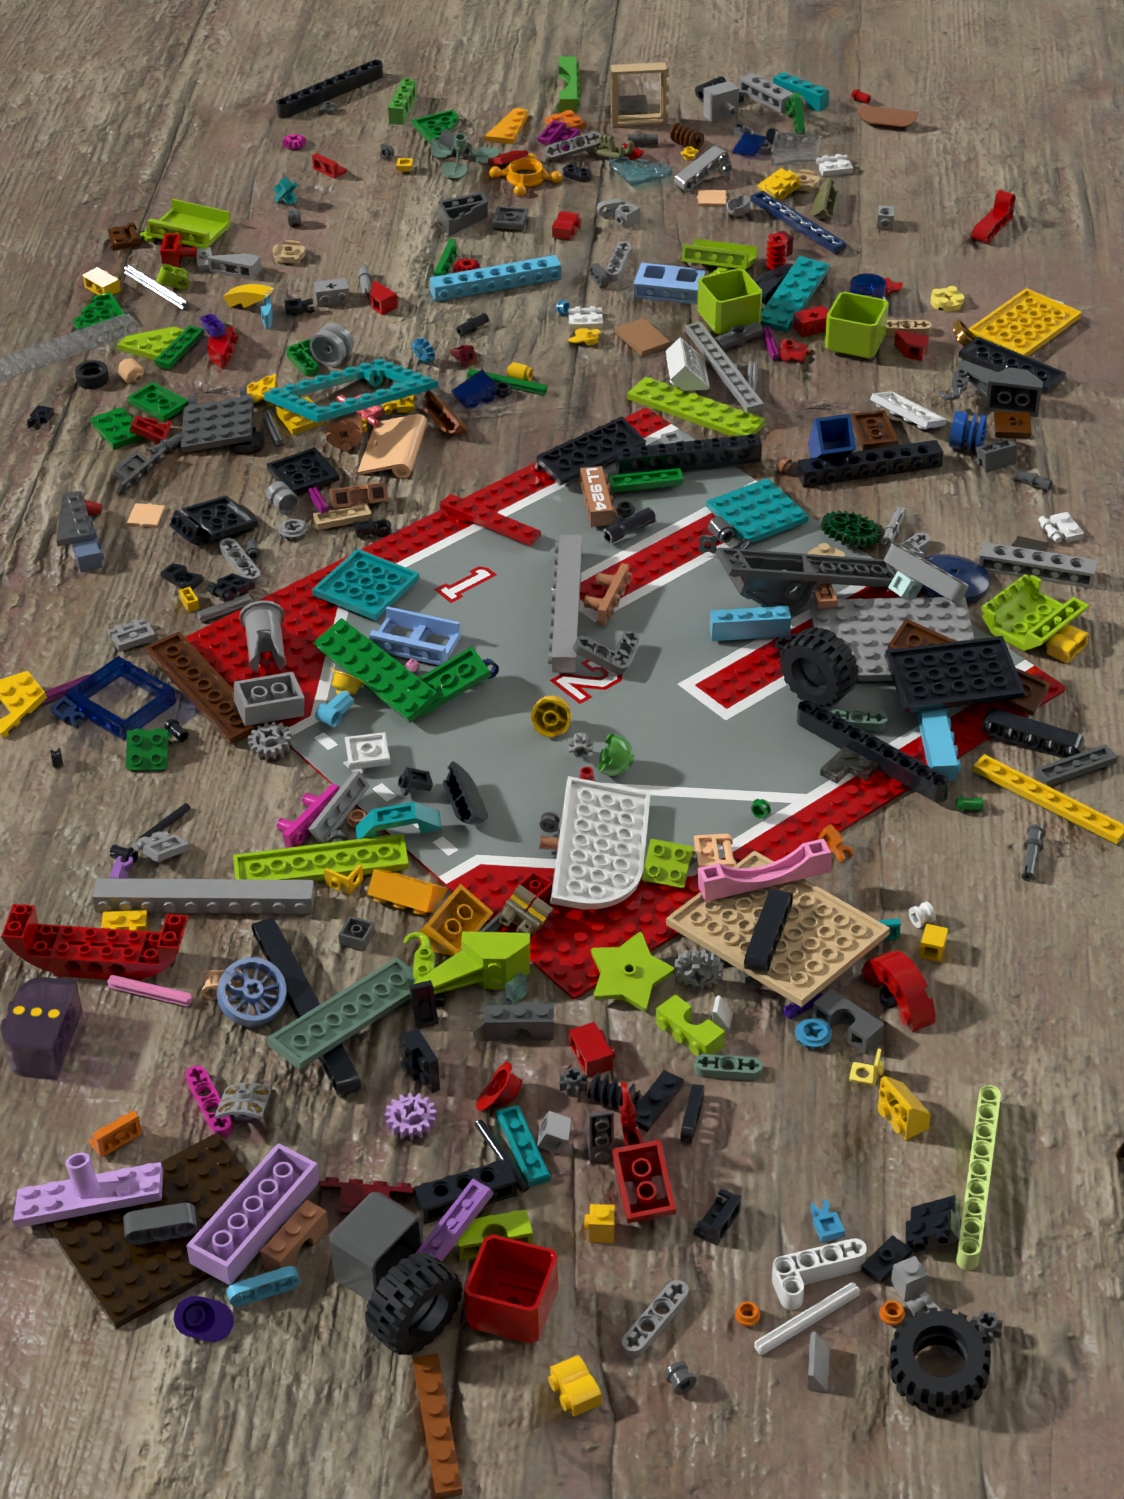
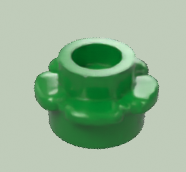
(760, 808)

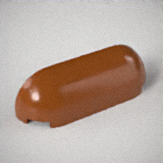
(886, 116)
(443, 415)

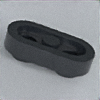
(576, 173)

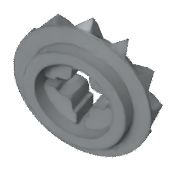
(299, 526)

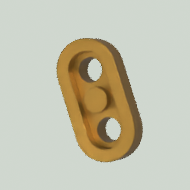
(961, 331)

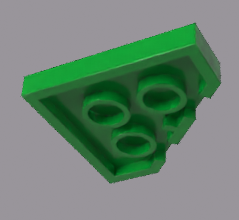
(433, 125)
(101, 309)

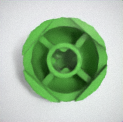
(615, 756)

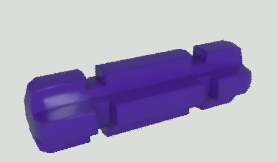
(791, 1010)

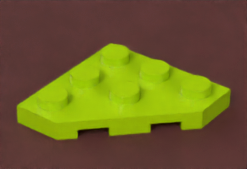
(149, 343)

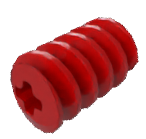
(776, 250)

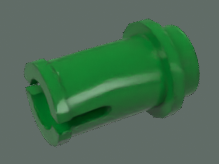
(969, 803)

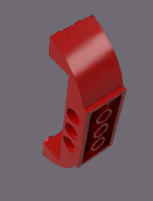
(91, 950)

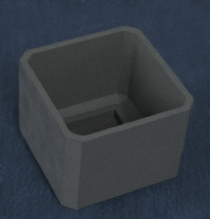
(372, 1242)

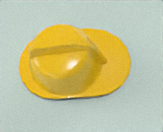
(345, 682)

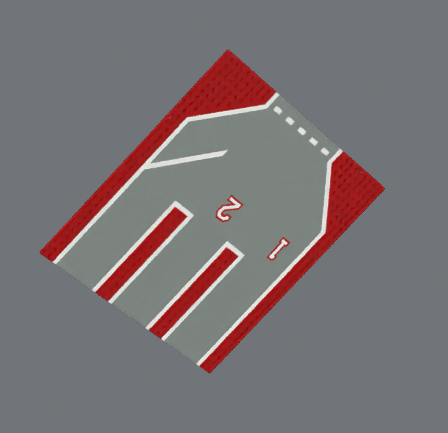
(701, 714)

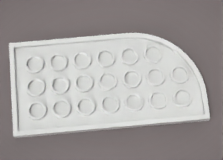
(599, 844)

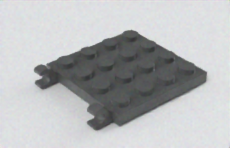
(217, 422)

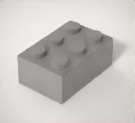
(268, 698)

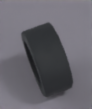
(93, 381)

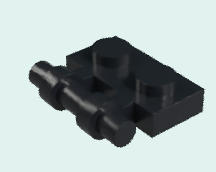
(229, 585)

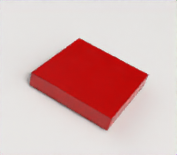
(507, 157)

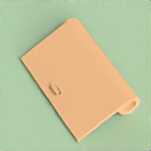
(394, 445)

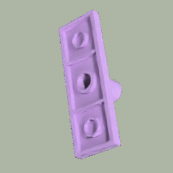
(87, 1192)

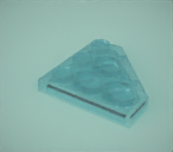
(639, 171)

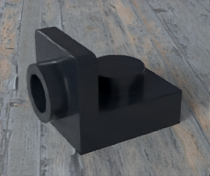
(414, 779)

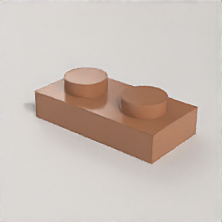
(825, 596)

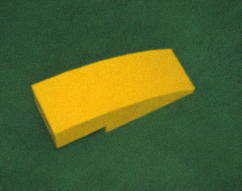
(247, 294)

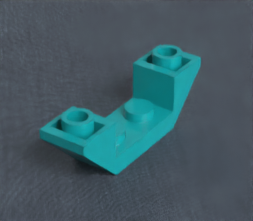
(396, 816)

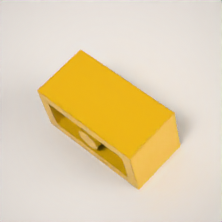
(189, 599)

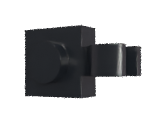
(296, 306)

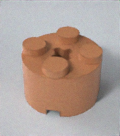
(345, 431)

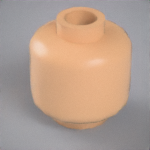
(130, 371)

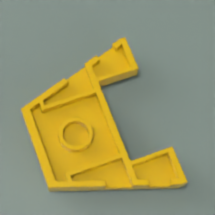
(20, 696)

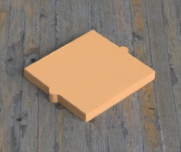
(711, 197)
(146, 515)

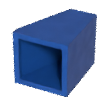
(831, 436)

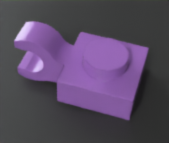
(120, 869)

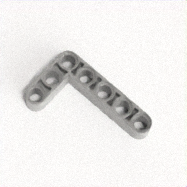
(911, 562)

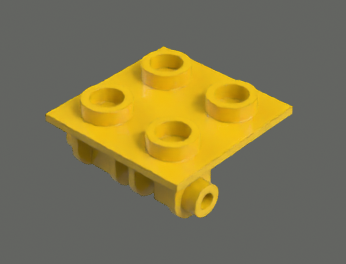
(258, 388)

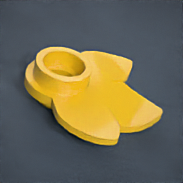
(585, 335)

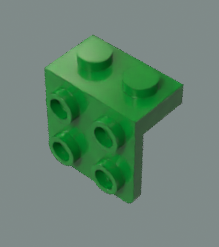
(147, 749)

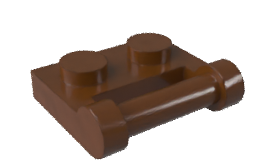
(118, 237)

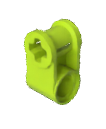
(172, 276)

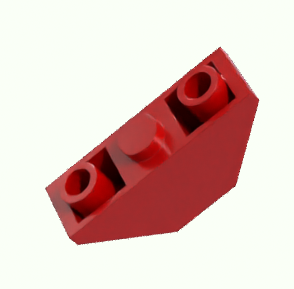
(221, 347)

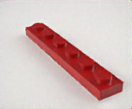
(490, 519)

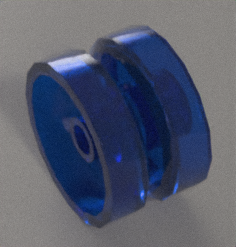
(868, 285)

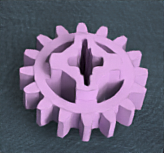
(412, 1116)

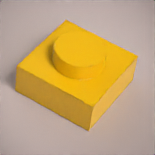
(404, 164)

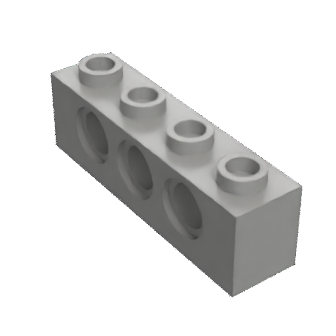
(764, 92)

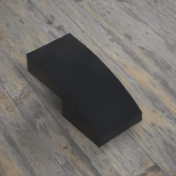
(179, 576)

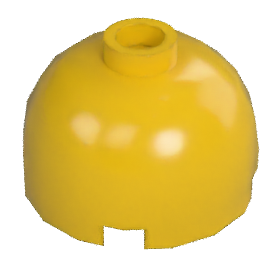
(551, 716)

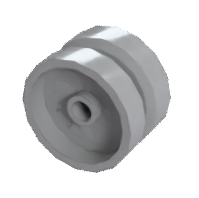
(331, 344)

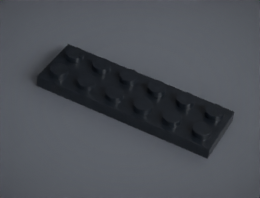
(1000, 358)

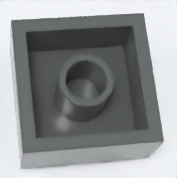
(356, 933)

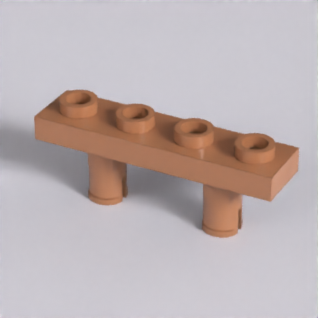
(617, 586)

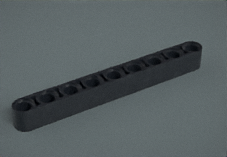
(329, 89)
(890, 759)

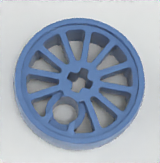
(231, 973)

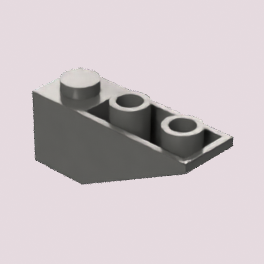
(600, 1136)

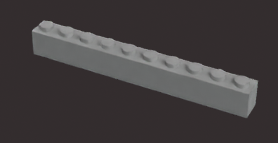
(566, 605)
(204, 896)

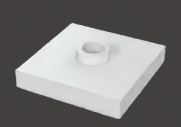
(367, 751)

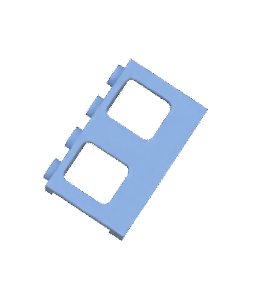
(668, 283)
(415, 645)

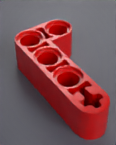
(996, 218)

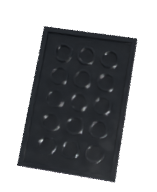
(954, 674)

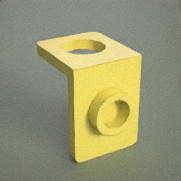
(874, 1071)

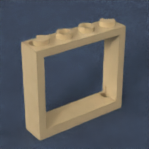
(639, 119)

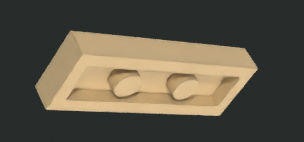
(342, 516)

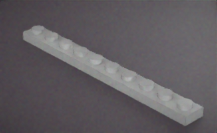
(724, 367)

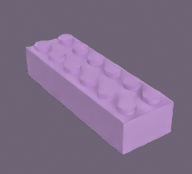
(253, 1214)

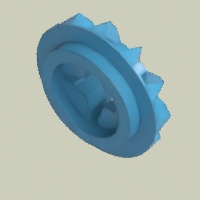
(423, 350)
(816, 1027)

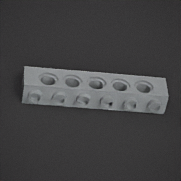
(1044, 565)

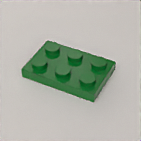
(158, 401)
(115, 428)

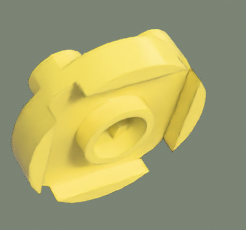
(947, 298)

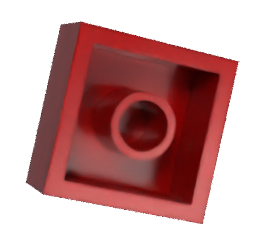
(537, 885)

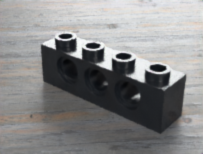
(437, 1197)

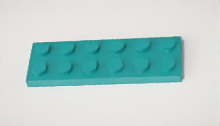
(793, 293)

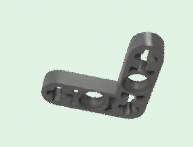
(611, 656)

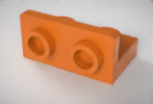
(116, 1134)

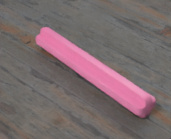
(150, 990)

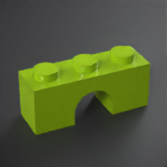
(700, 1039)
(510, 1225)

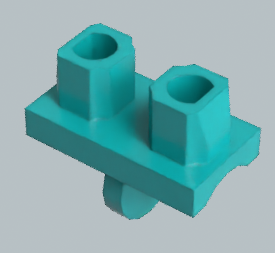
(285, 191)

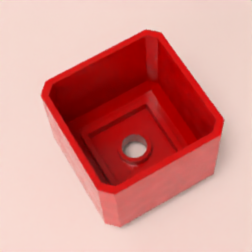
(510, 1274)

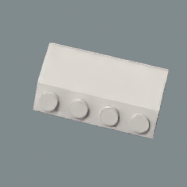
(686, 367)

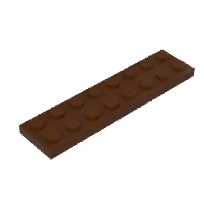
(913, 634)
(200, 685)

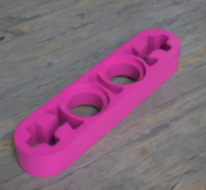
(206, 1102)

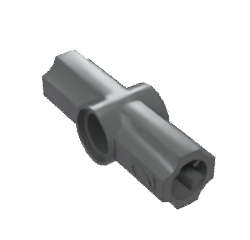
(739, 335)

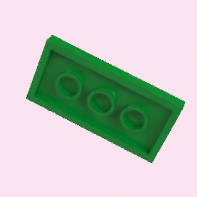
(455, 677)

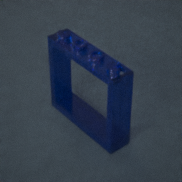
(107, 674)

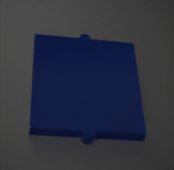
(749, 145)

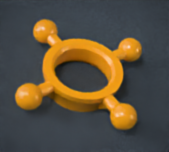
(523, 181)

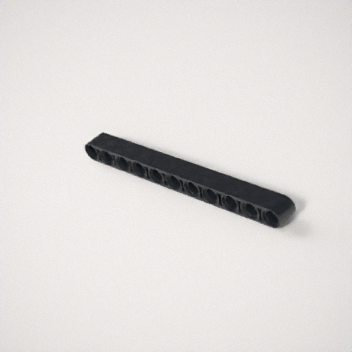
(302, 1000)

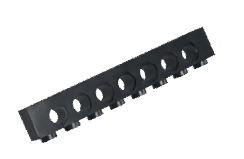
(690, 454)
(869, 463)

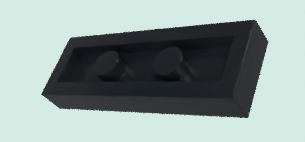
(657, 1099)

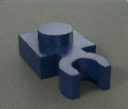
(67, 710)

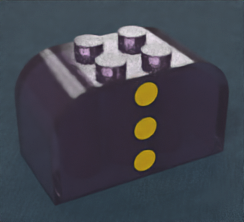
(41, 1026)

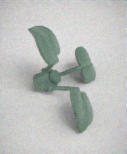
(456, 170)

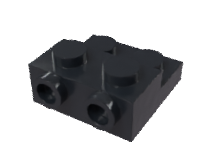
(419, 1059)
(934, 1224)

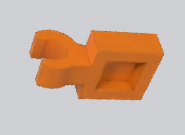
(834, 842)

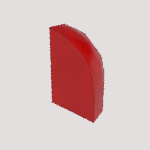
(636, 154)

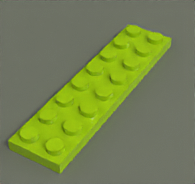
(695, 408)
(311, 860)

